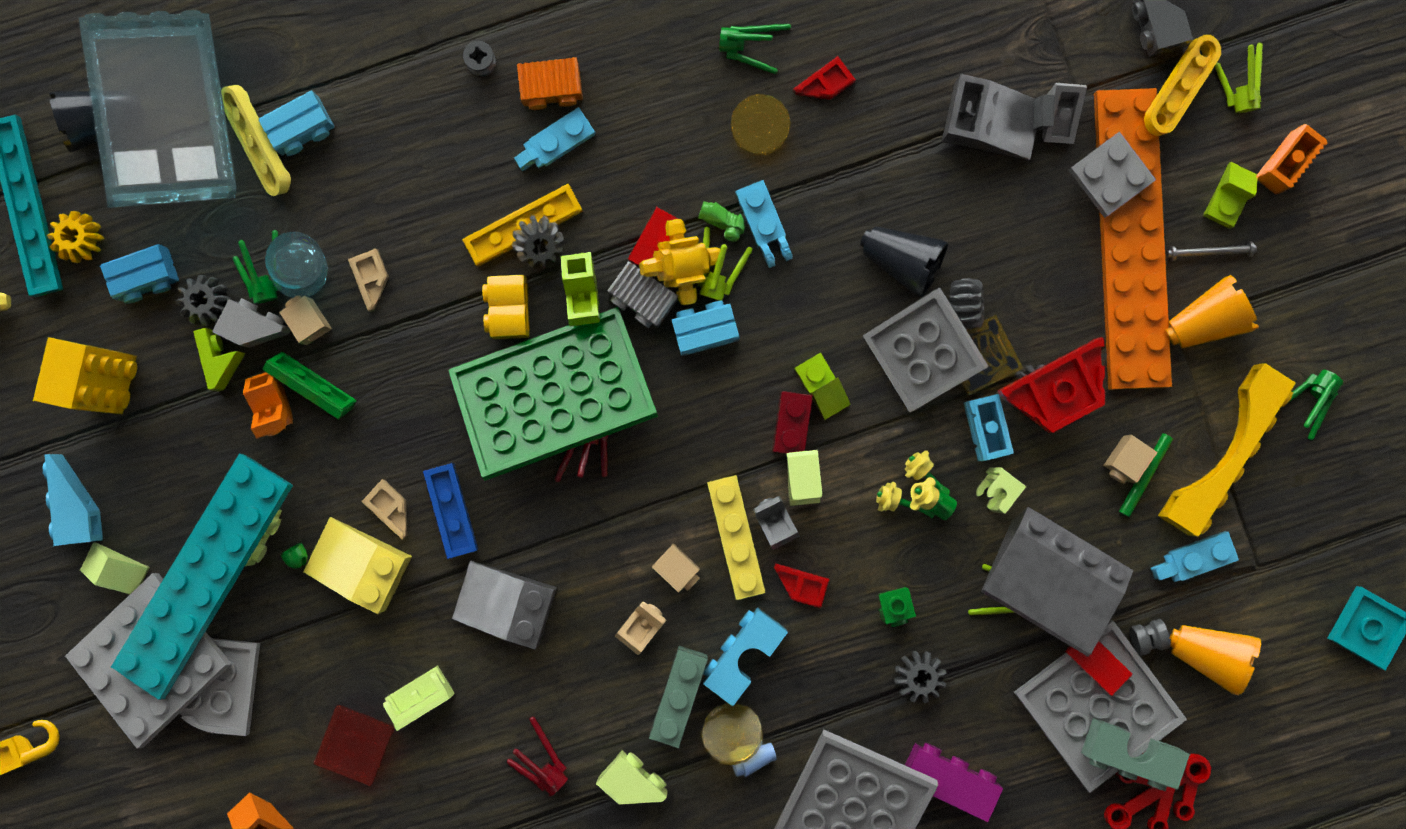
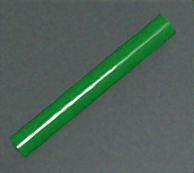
(1139, 487)

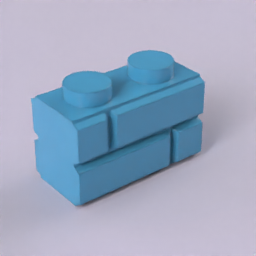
(140, 273)

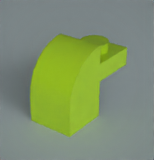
(580, 289)

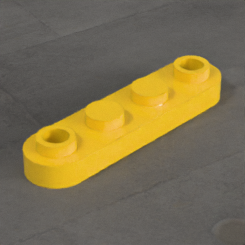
(1182, 85)

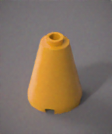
(1213, 316)
(1217, 655)

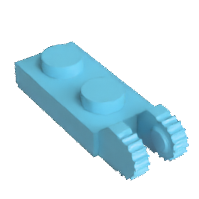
(763, 220)

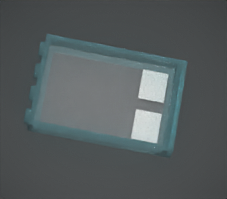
(157, 108)

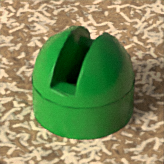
(295, 556)

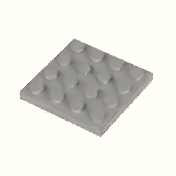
(1067, 699)
(133, 708)
(855, 790)

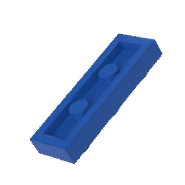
(450, 510)

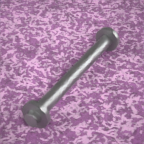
(1250, 249)

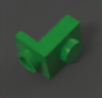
(896, 607)

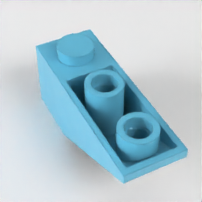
(72, 509)

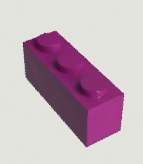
(957, 783)

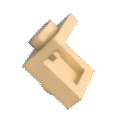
(641, 627)

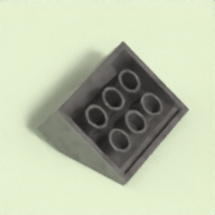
(1056, 580)

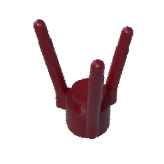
(584, 457)
(548, 777)

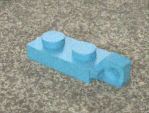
(555, 140)
(1197, 558)

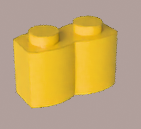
(507, 307)

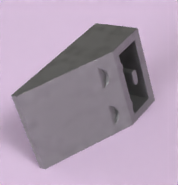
(990, 118)

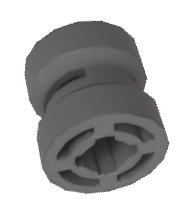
(1150, 637)

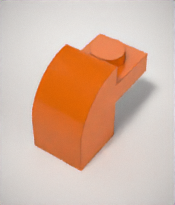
(268, 405)

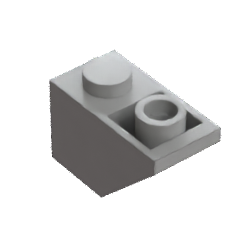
(247, 327)

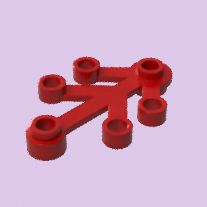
(1164, 798)

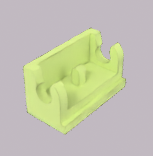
(1002, 488)
(418, 697)

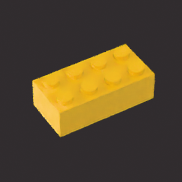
(85, 377)

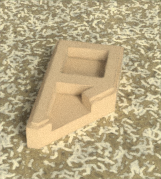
(370, 276)
(388, 507)

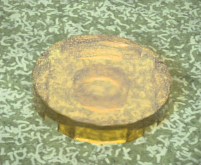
(760, 124)
(732, 734)

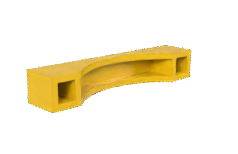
(1259, 401)

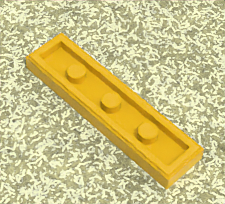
(498, 236)

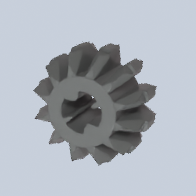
(537, 230)
(196, 290)
(968, 301)
(911, 670)

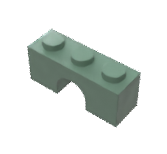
(678, 696)
(1159, 763)

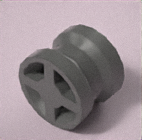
(482, 64)

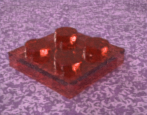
(354, 745)

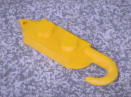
(19, 751)

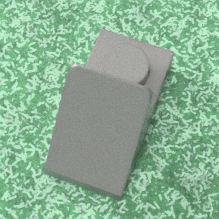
(1067, 112)

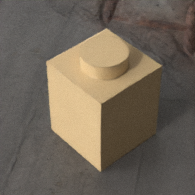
(304, 319)
(1129, 459)
(677, 569)

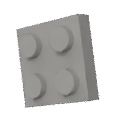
(1112, 174)

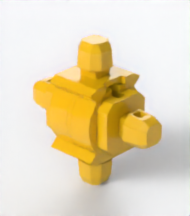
(680, 262)

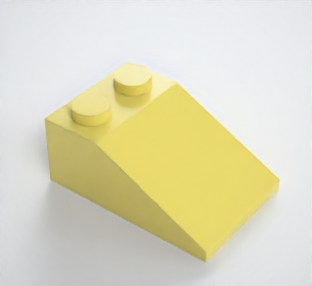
(357, 565)

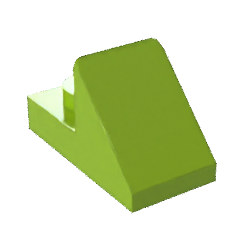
(1231, 195)
(216, 367)
(822, 384)

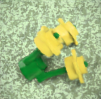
(927, 497)

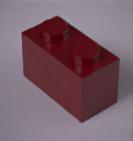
(792, 422)

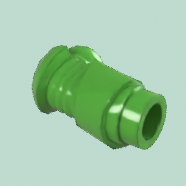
(720, 217)

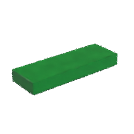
(309, 385)

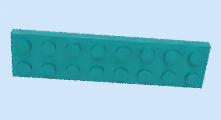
(201, 576)

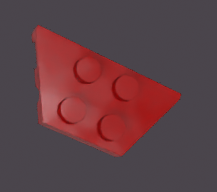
(1061, 389)

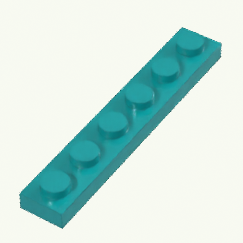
(26, 210)

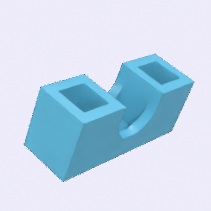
(757, 632)

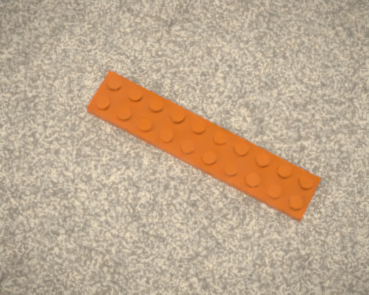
(1134, 254)

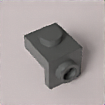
(775, 522)

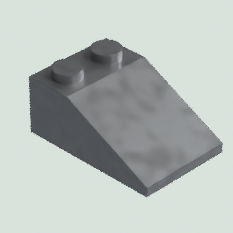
(504, 604)

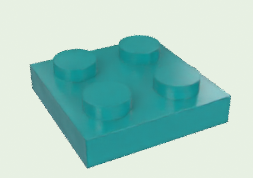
(1370, 628)

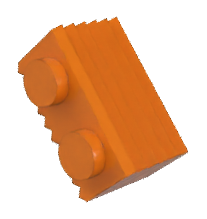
(549, 83)
(1291, 159)

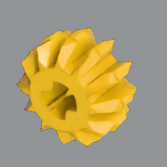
(65, 232)

